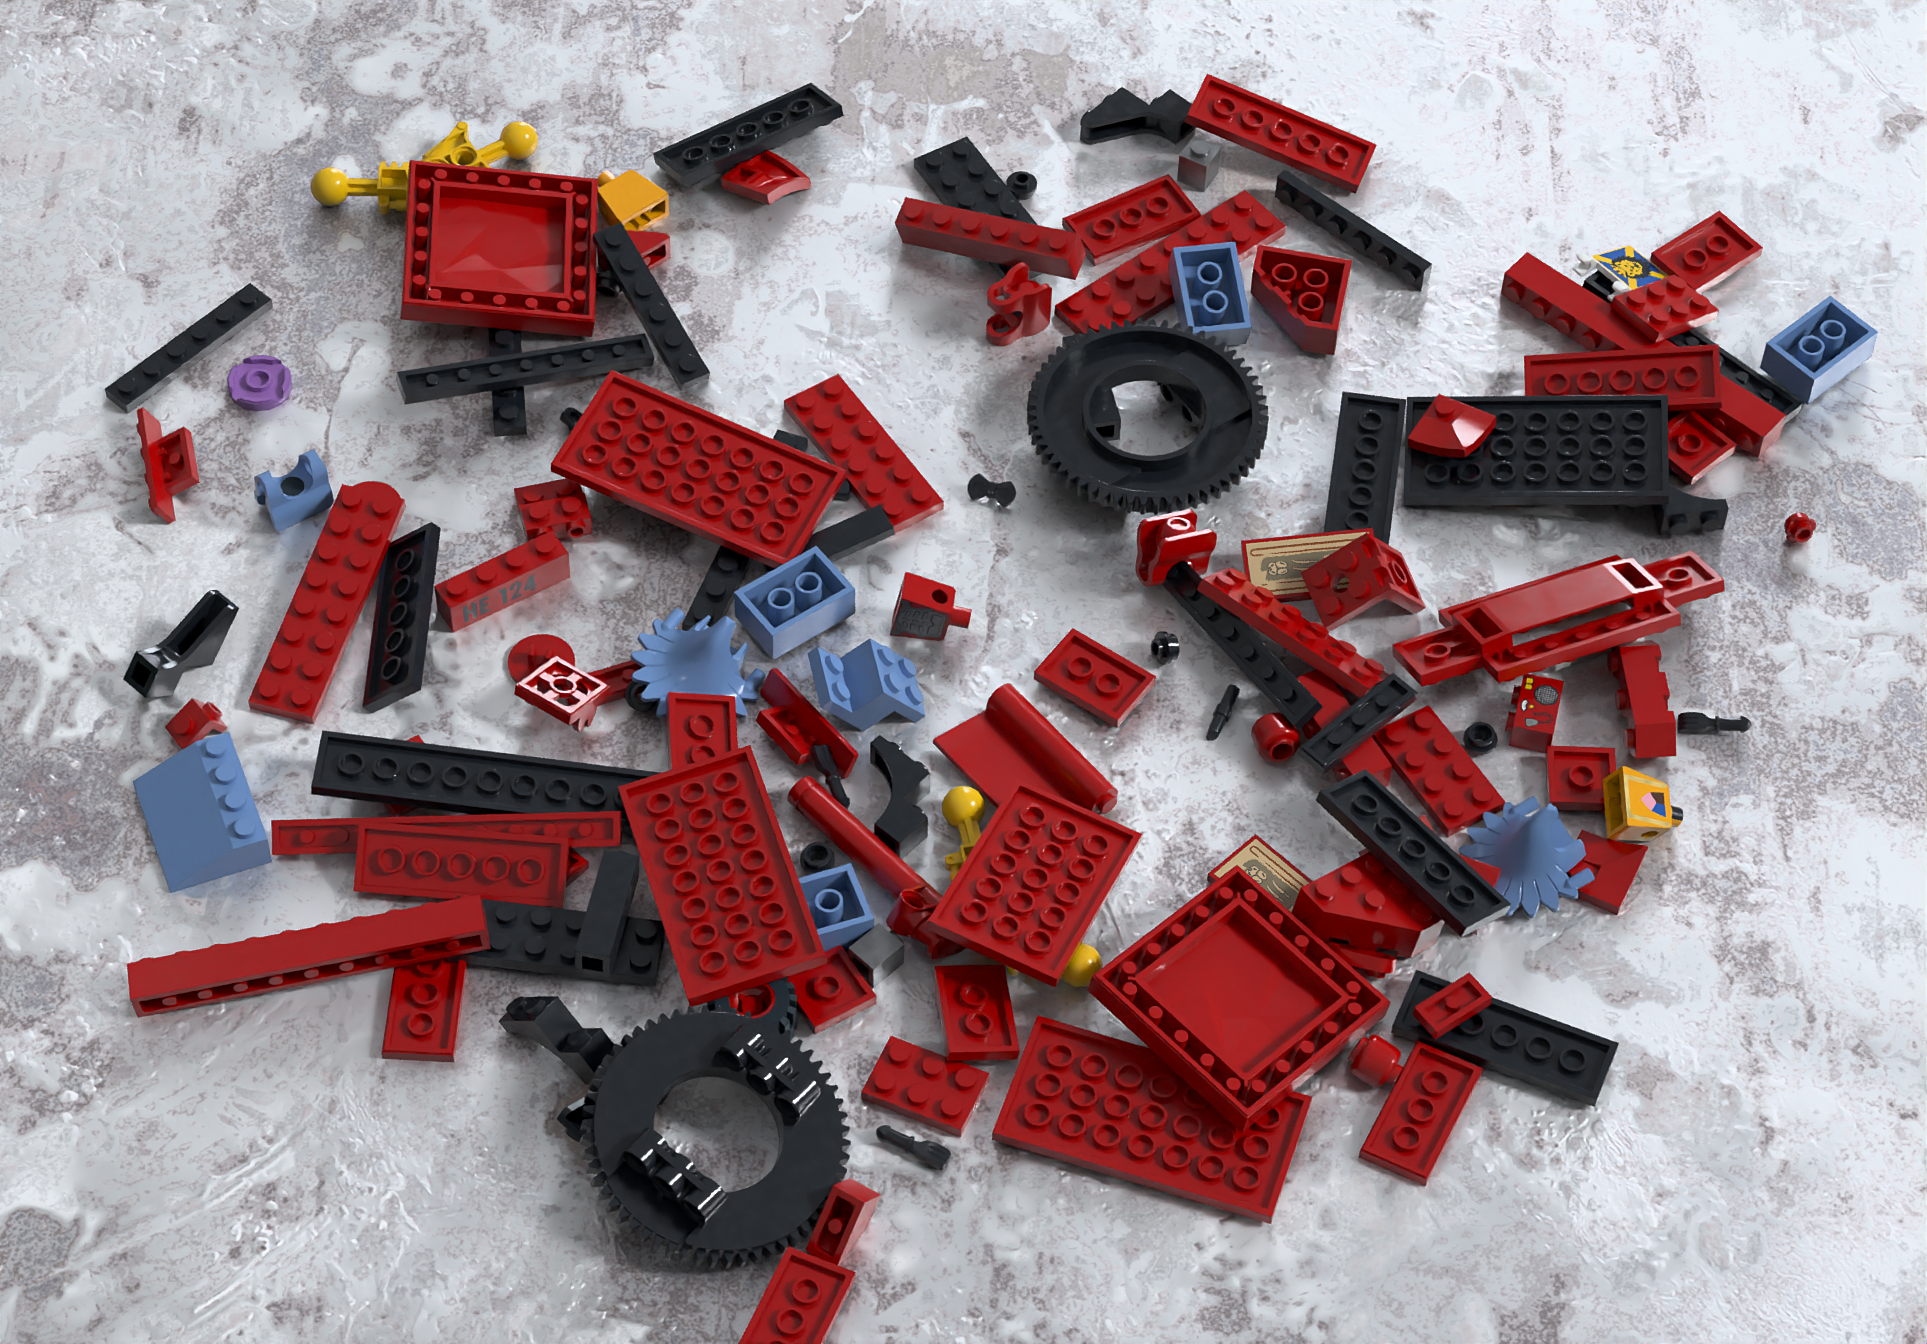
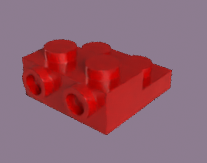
(553, 507)

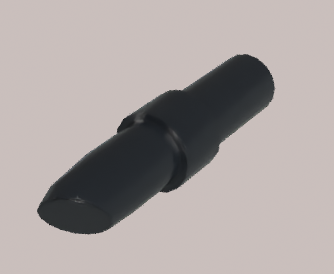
(1222, 712)

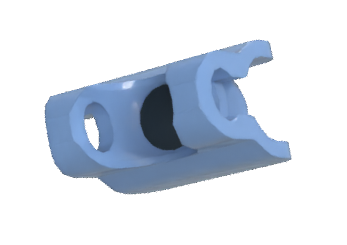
(296, 494)

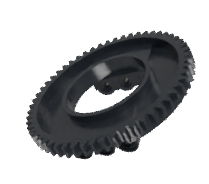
(1192, 373)
(662, 1188)

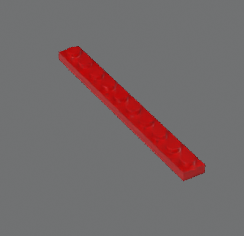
(341, 834)

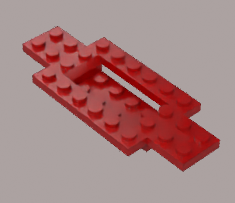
(1482, 629)

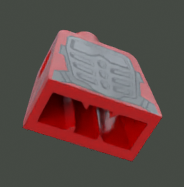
(926, 609)

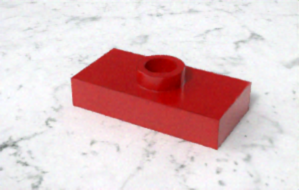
(1452, 1005)

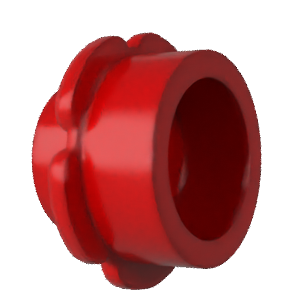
(1799, 527)

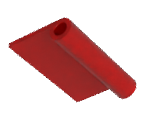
(1020, 743)

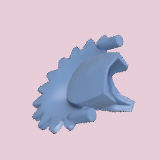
(693, 662)
(1531, 856)

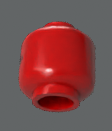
(1275, 737)
(1375, 1061)

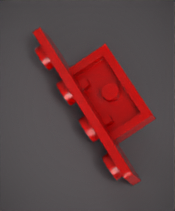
(168, 463)
(799, 725)

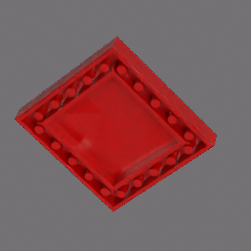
(499, 249)
(1238, 997)

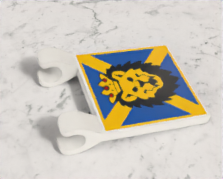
(1622, 266)

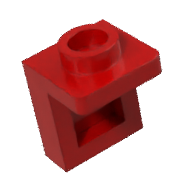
(195, 722)

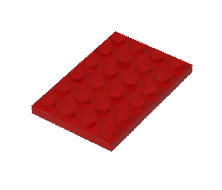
(1034, 882)

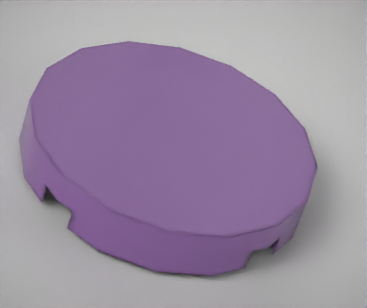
(259, 383)

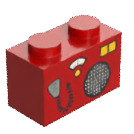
(1535, 714)

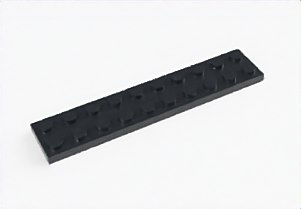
(464, 778)

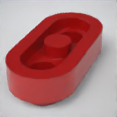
(1374, 962)

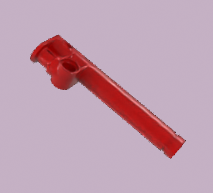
(912, 893)

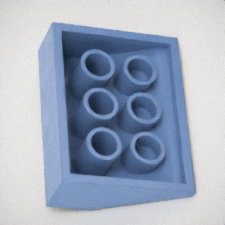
(202, 814)

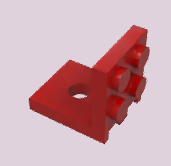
(1373, 574)

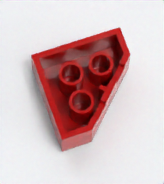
(1302, 294)
(1368, 909)

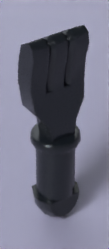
(1700, 723)
(825, 764)
(925, 1151)

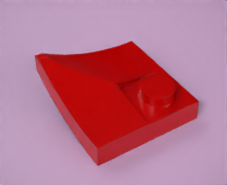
(765, 178)
(1451, 428)
(1614, 869)

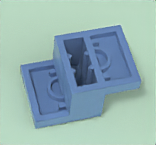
(866, 684)

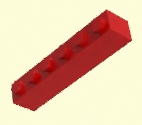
(990, 238)

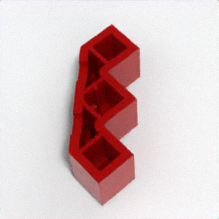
(1643, 699)

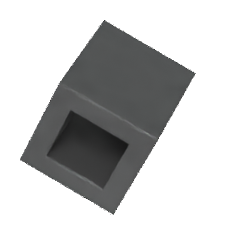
(1198, 163)
(877, 954)

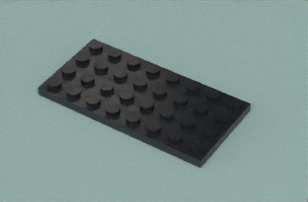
(1549, 453)

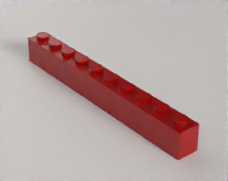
(1598, 327)
(308, 955)

